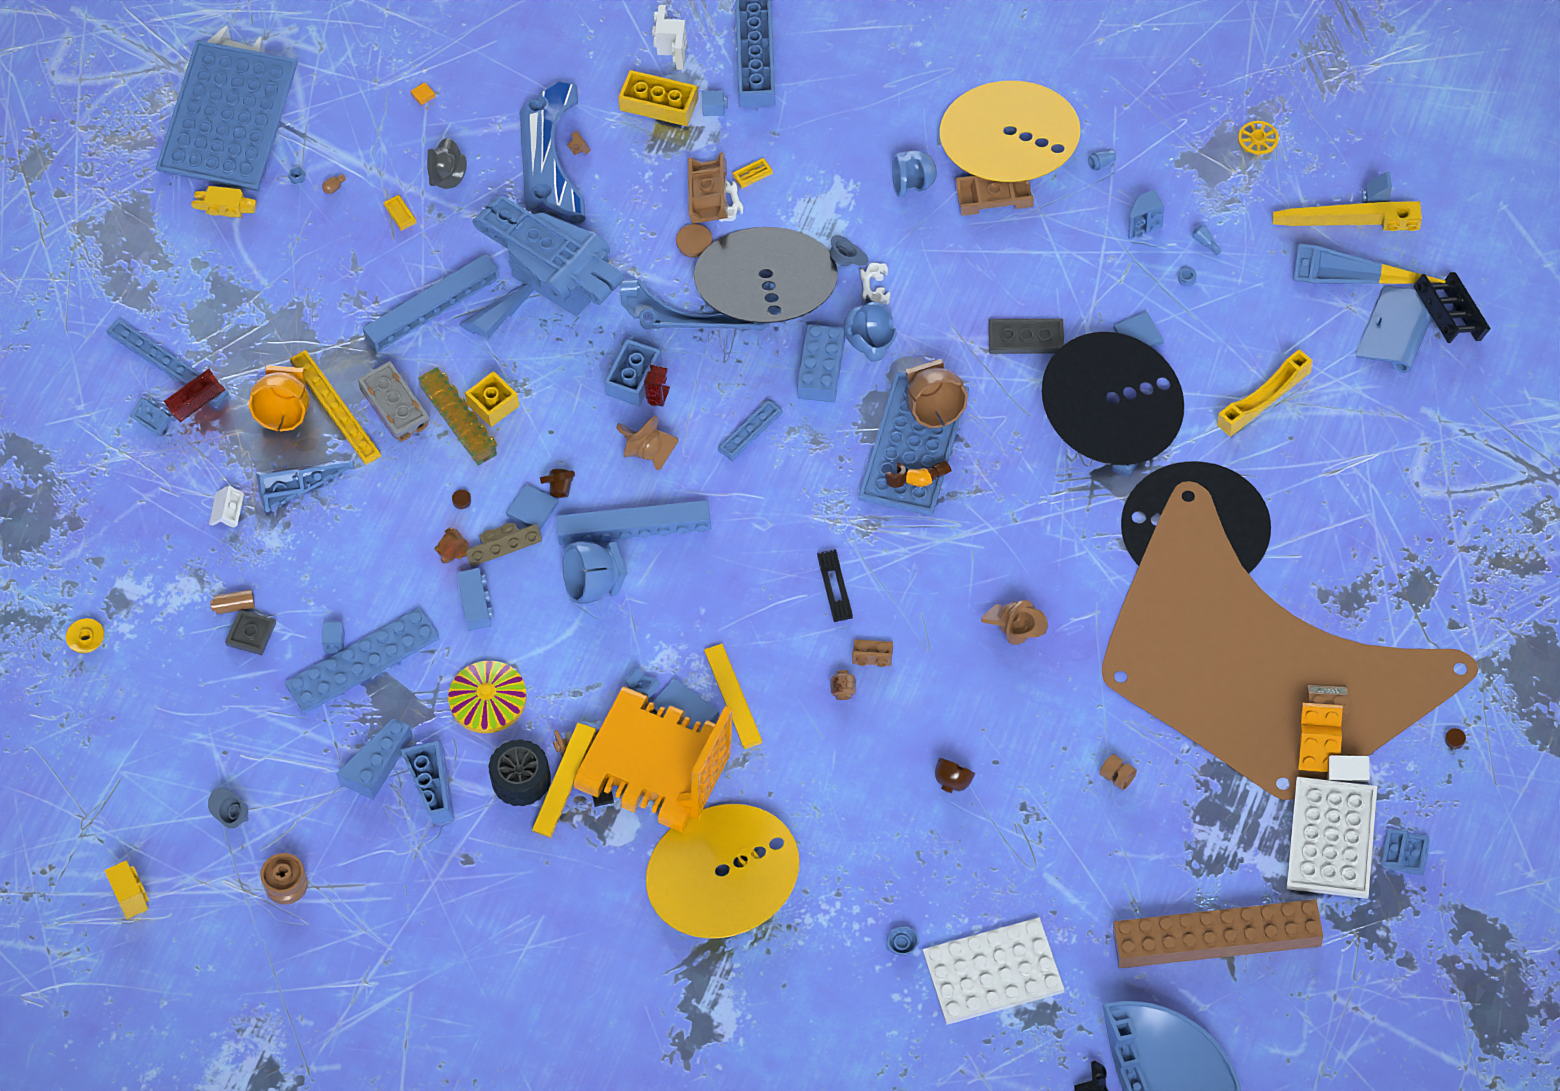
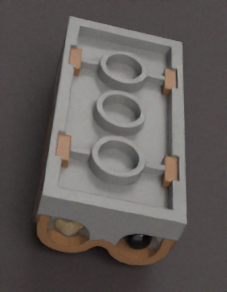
(393, 402)

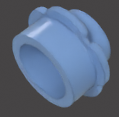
(294, 172)

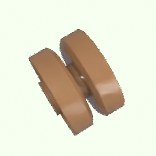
(284, 878)

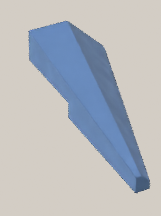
(491, 317)
(284, 484)

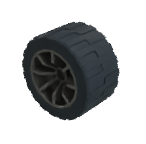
(519, 772)

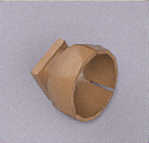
(935, 391)

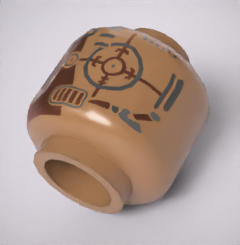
(843, 685)

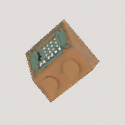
(1330, 695)

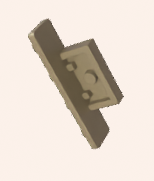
(502, 542)

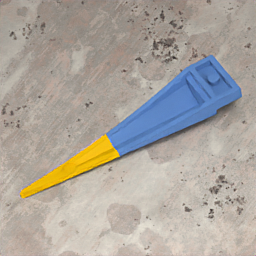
(1328, 266)

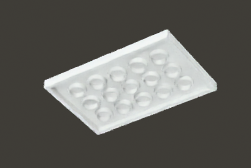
(1332, 837)
(993, 971)

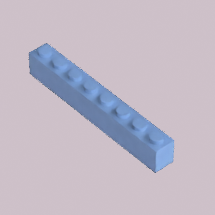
(430, 303)
(634, 522)

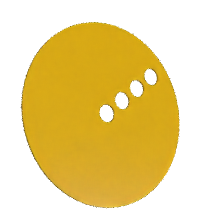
(975, 136)
(705, 905)

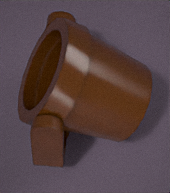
(560, 482)

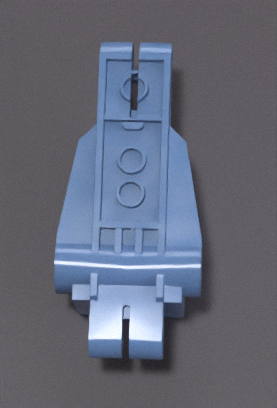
(551, 255)

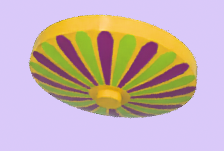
(487, 697)

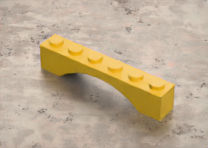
(1286, 377)

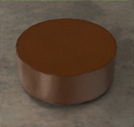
(461, 499)
(1455, 738)

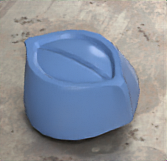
(902, 941)

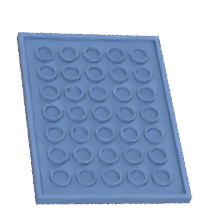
(227, 115)

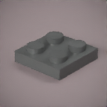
(250, 632)

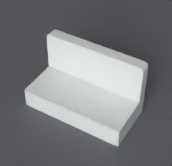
(227, 506)
(1348, 769)

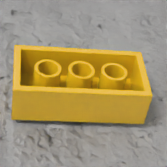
(658, 98)

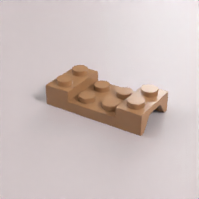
(707, 189)
(978, 193)

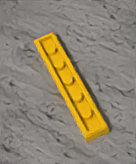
(733, 696)
(564, 780)

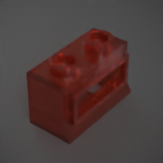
(655, 391)

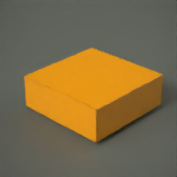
(422, 93)

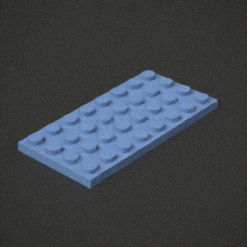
(911, 444)

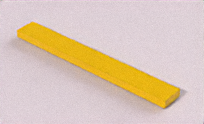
(336, 408)

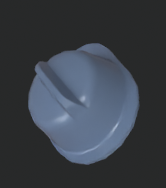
(846, 253)
(227, 808)

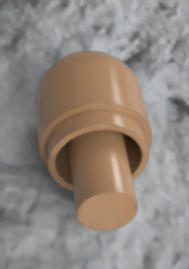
(333, 184)

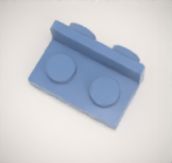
(151, 415)

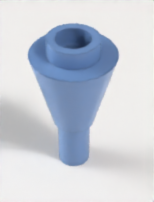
(1204, 236)

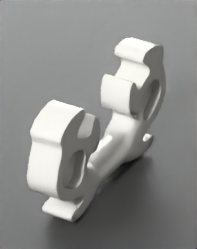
(737, 205)
(874, 270)

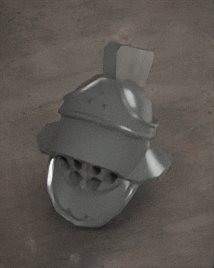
(446, 165)

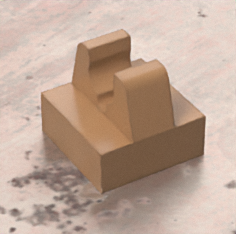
(577, 144)

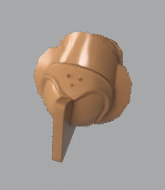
(649, 443)
(1017, 620)

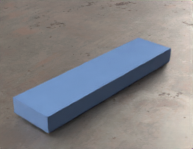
(750, 430)

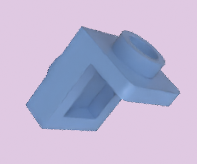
(641, 683)

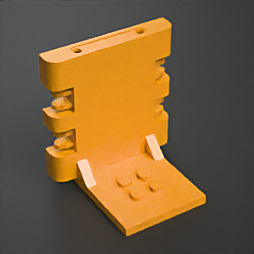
(656, 758)

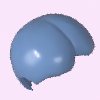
(870, 330)

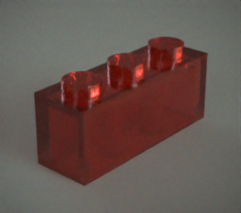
(194, 395)

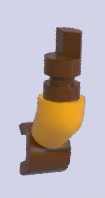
(916, 477)

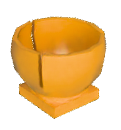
(278, 396)

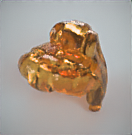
(452, 546)

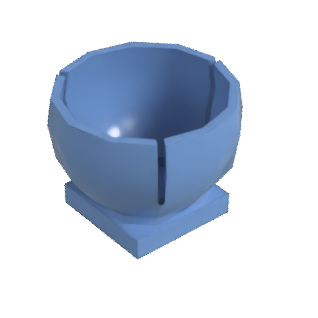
(592, 571)

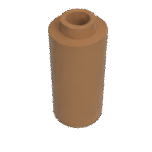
(233, 602)

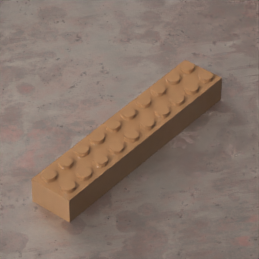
(1217, 933)

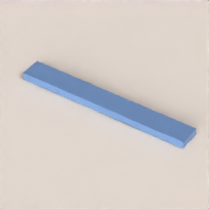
(157, 356)

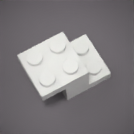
(670, 37)

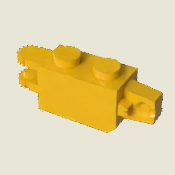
(223, 202)

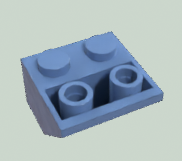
(1146, 215)

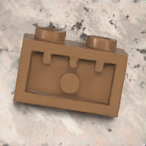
(872, 653)

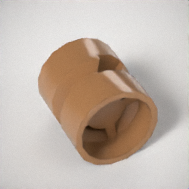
(1120, 773)

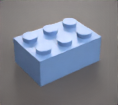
(630, 370)

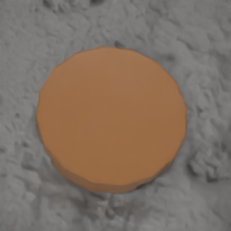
(693, 240)

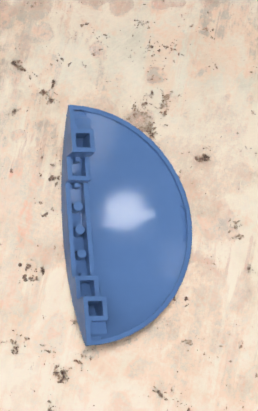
(1164, 1050)

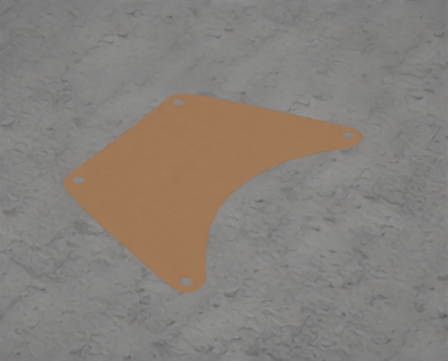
(1236, 665)

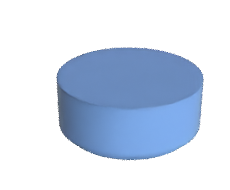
(1187, 276)

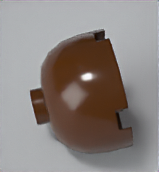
(952, 776)

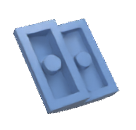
(1405, 852)

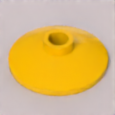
(82, 629)

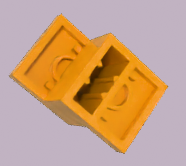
(1319, 735)

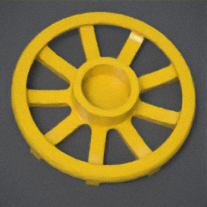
(1258, 138)

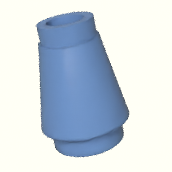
(1101, 159)

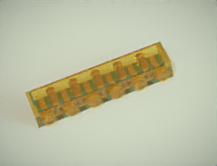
(458, 416)

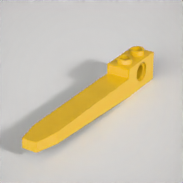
(1376, 213)

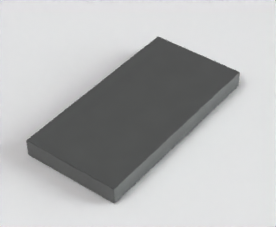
(1025, 336)

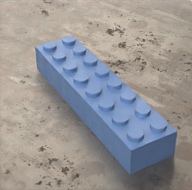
(755, 53)

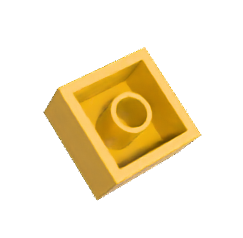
(492, 399)
(127, 889)

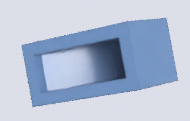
(1378, 189)

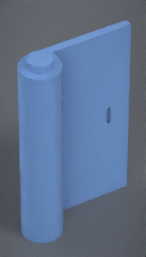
(1395, 328)

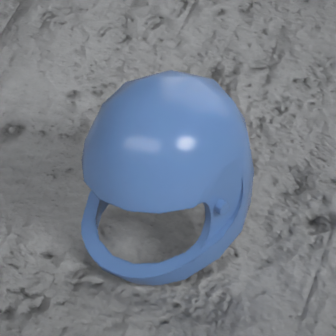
(912, 171)

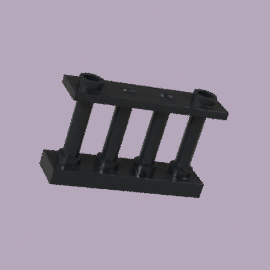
(1462, 301)

